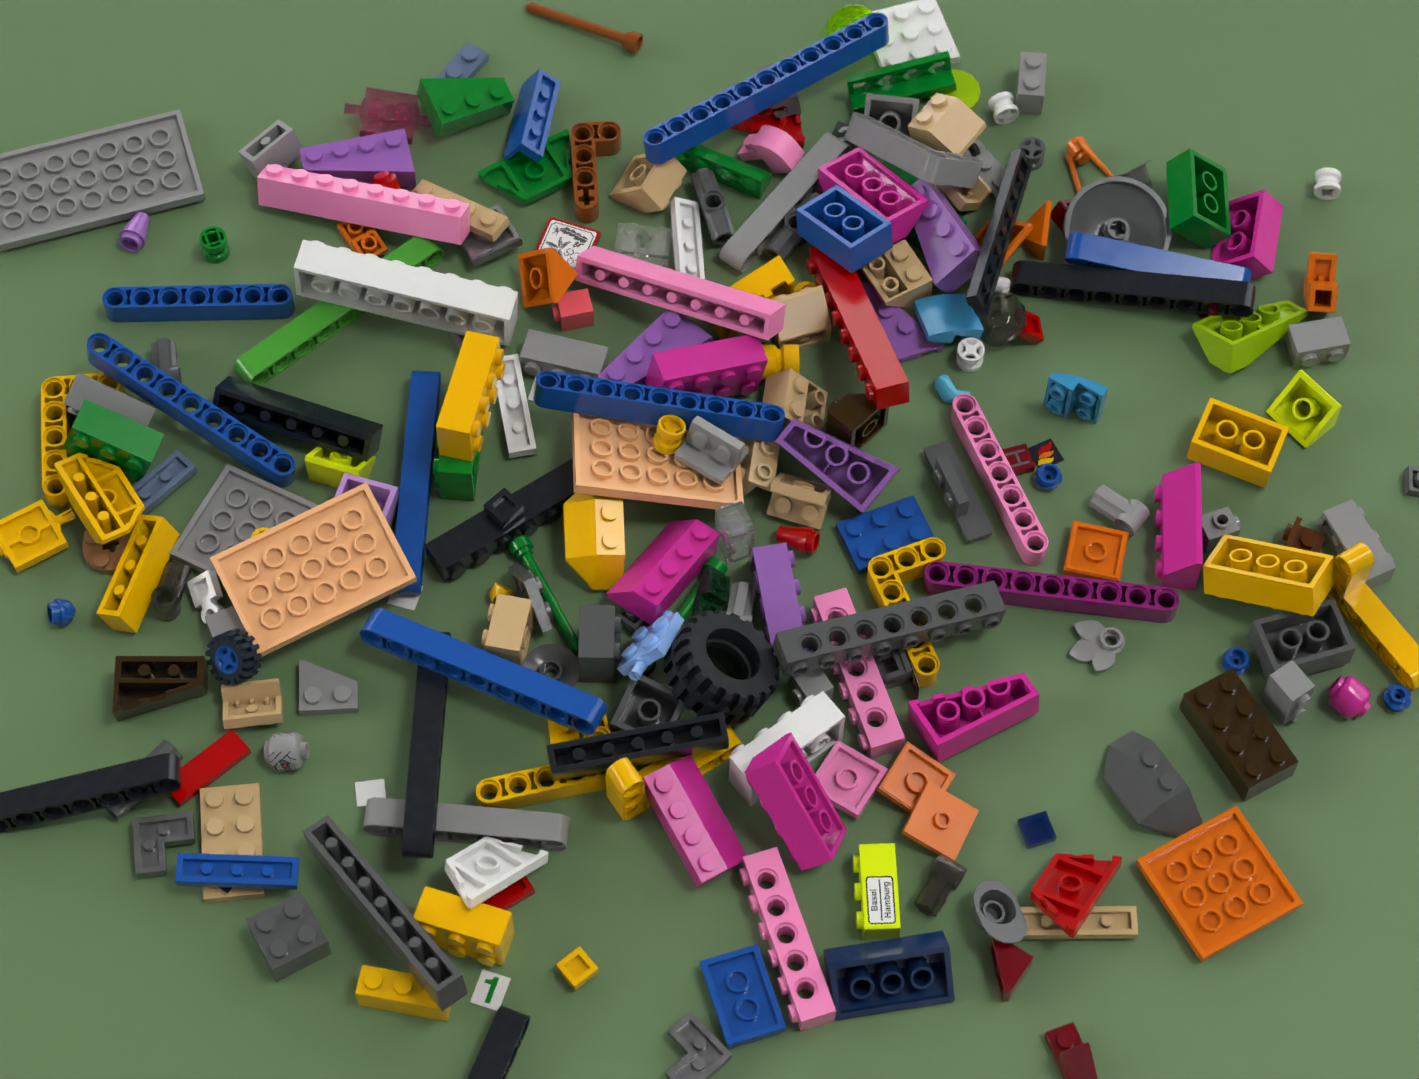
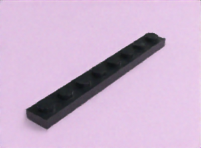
(998, 233)

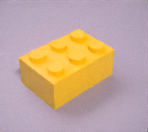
(1237, 442)
(474, 932)

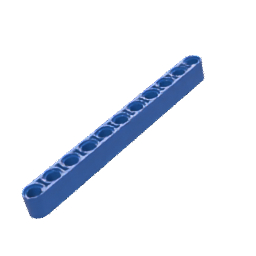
(765, 88)

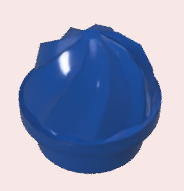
(60, 612)

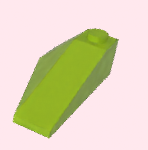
(1237, 341)

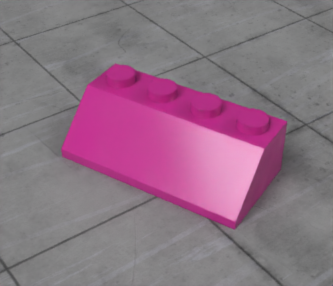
(875, 187)
(1179, 528)
(665, 569)
(796, 802)
(693, 820)

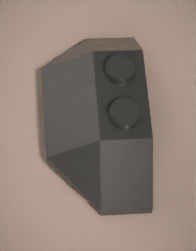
(1149, 786)

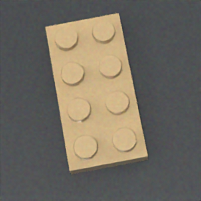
(231, 827)

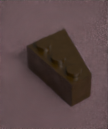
(156, 682)

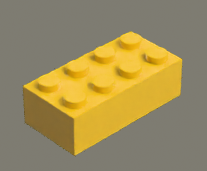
(470, 396)
(1268, 575)

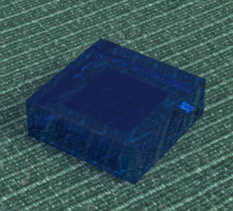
(1036, 829)

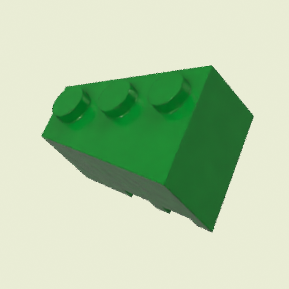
(463, 102)

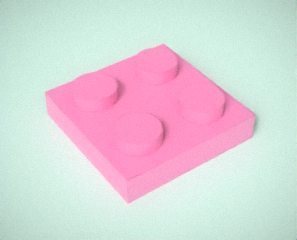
(849, 778)

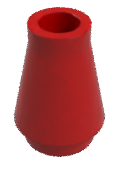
(799, 538)

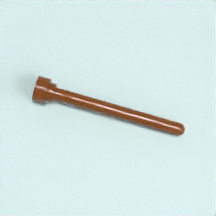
(630, 40)

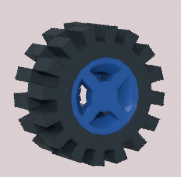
(233, 657)

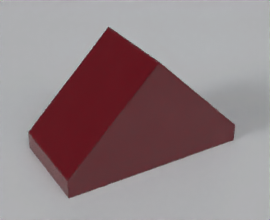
(1009, 965)

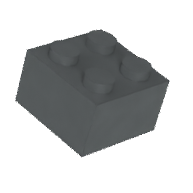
(599, 643)
(646, 705)
(288, 936)

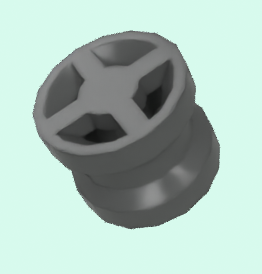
(1034, 151)

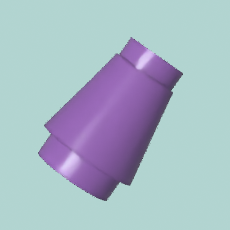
(135, 232)

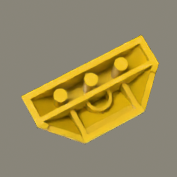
(100, 496)
(595, 539)

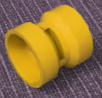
(669, 434)

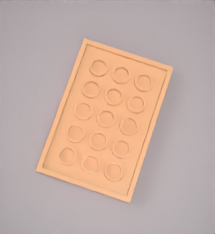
(621, 462)
(313, 569)

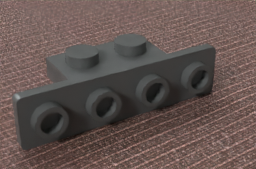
(957, 491)

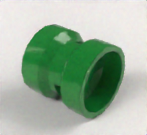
(214, 244)

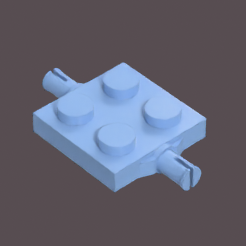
(649, 644)

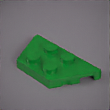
(531, 180)

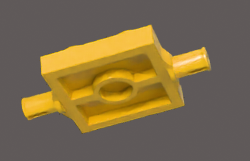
(33, 535)

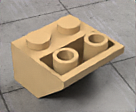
(899, 276)
(804, 319)
(796, 397)

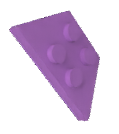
(901, 329)

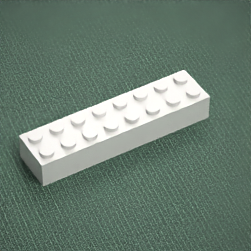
(404, 291)

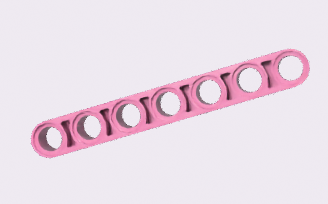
(999, 490)

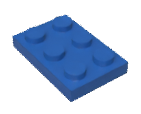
(882, 531)
(742, 996)

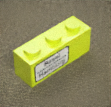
(877, 891)

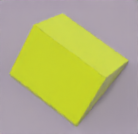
(1305, 409)
(329, 466)

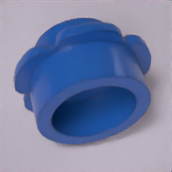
(1048, 470)
(1238, 654)
(1397, 704)

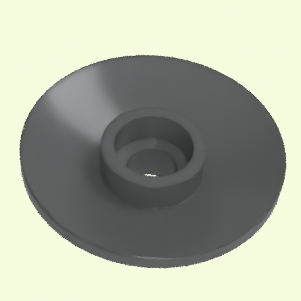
(554, 659)

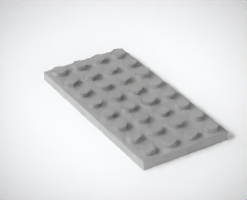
(96, 179)

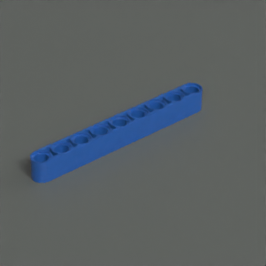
(186, 398)
(650, 403)
(417, 472)
(484, 671)

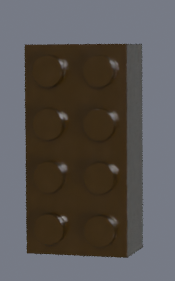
(1238, 734)

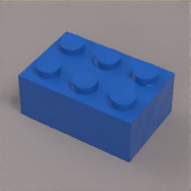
(844, 228)

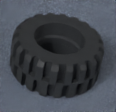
(737, 648)

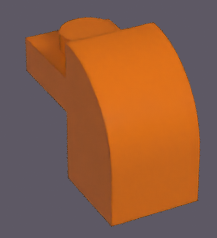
(1319, 284)

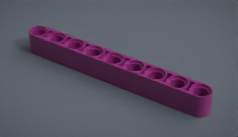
(1064, 586)

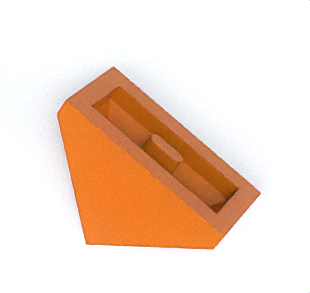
(1037, 239)

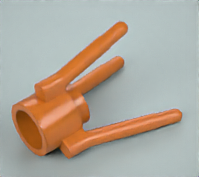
(1080, 152)

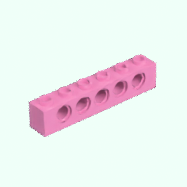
(875, 740)
(769, 867)

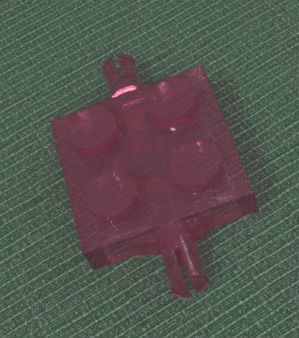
(388, 111)

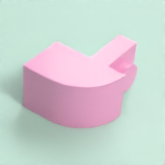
(774, 147)

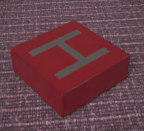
(1019, 459)

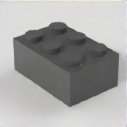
(1309, 641)

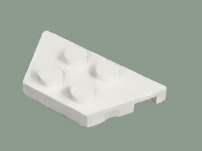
(489, 868)

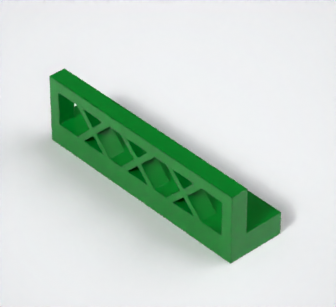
(918, 85)
(727, 170)

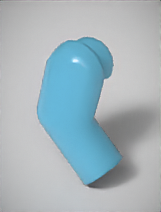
(946, 388)

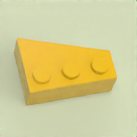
(767, 282)

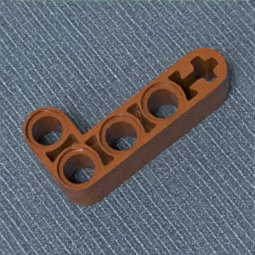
(587, 150)

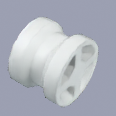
(1003, 108)
(1327, 183)
(970, 347)

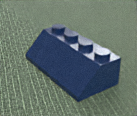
(889, 974)

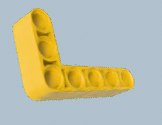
(58, 431)
(893, 583)
(1371, 616)
(531, 781)
(627, 788)

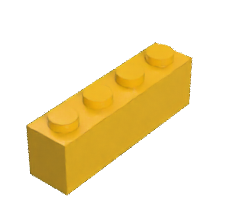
(137, 573)

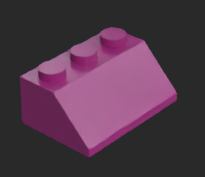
(1254, 234)

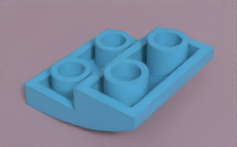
(947, 316)
(1076, 394)

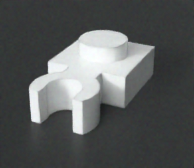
(205, 592)

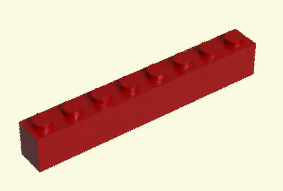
(860, 331)

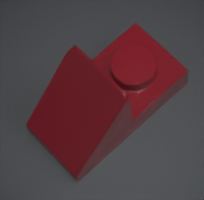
(1070, 1053)

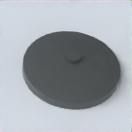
(1120, 211)

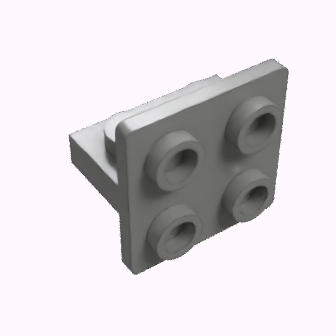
(711, 451)

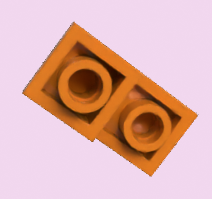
(362, 239)

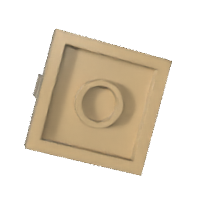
(799, 500)

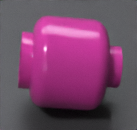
(1349, 697)

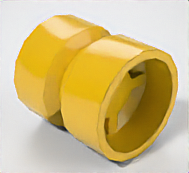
(781, 359)

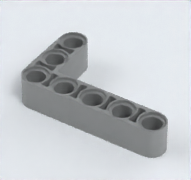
(911, 155)

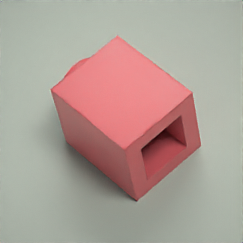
(574, 310)

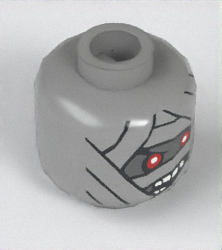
(286, 751)

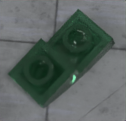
(711, 592)

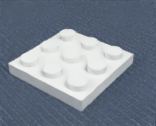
(915, 32)

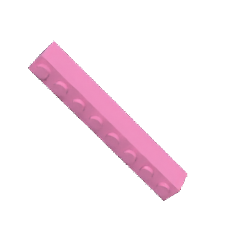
(364, 204)
(680, 292)

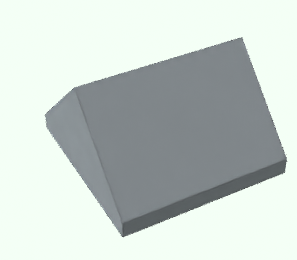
(892, 110)

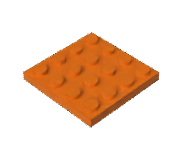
(1219, 883)

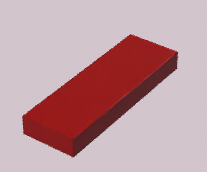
(210, 766)

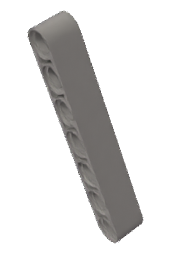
(769, 217)
(473, 823)

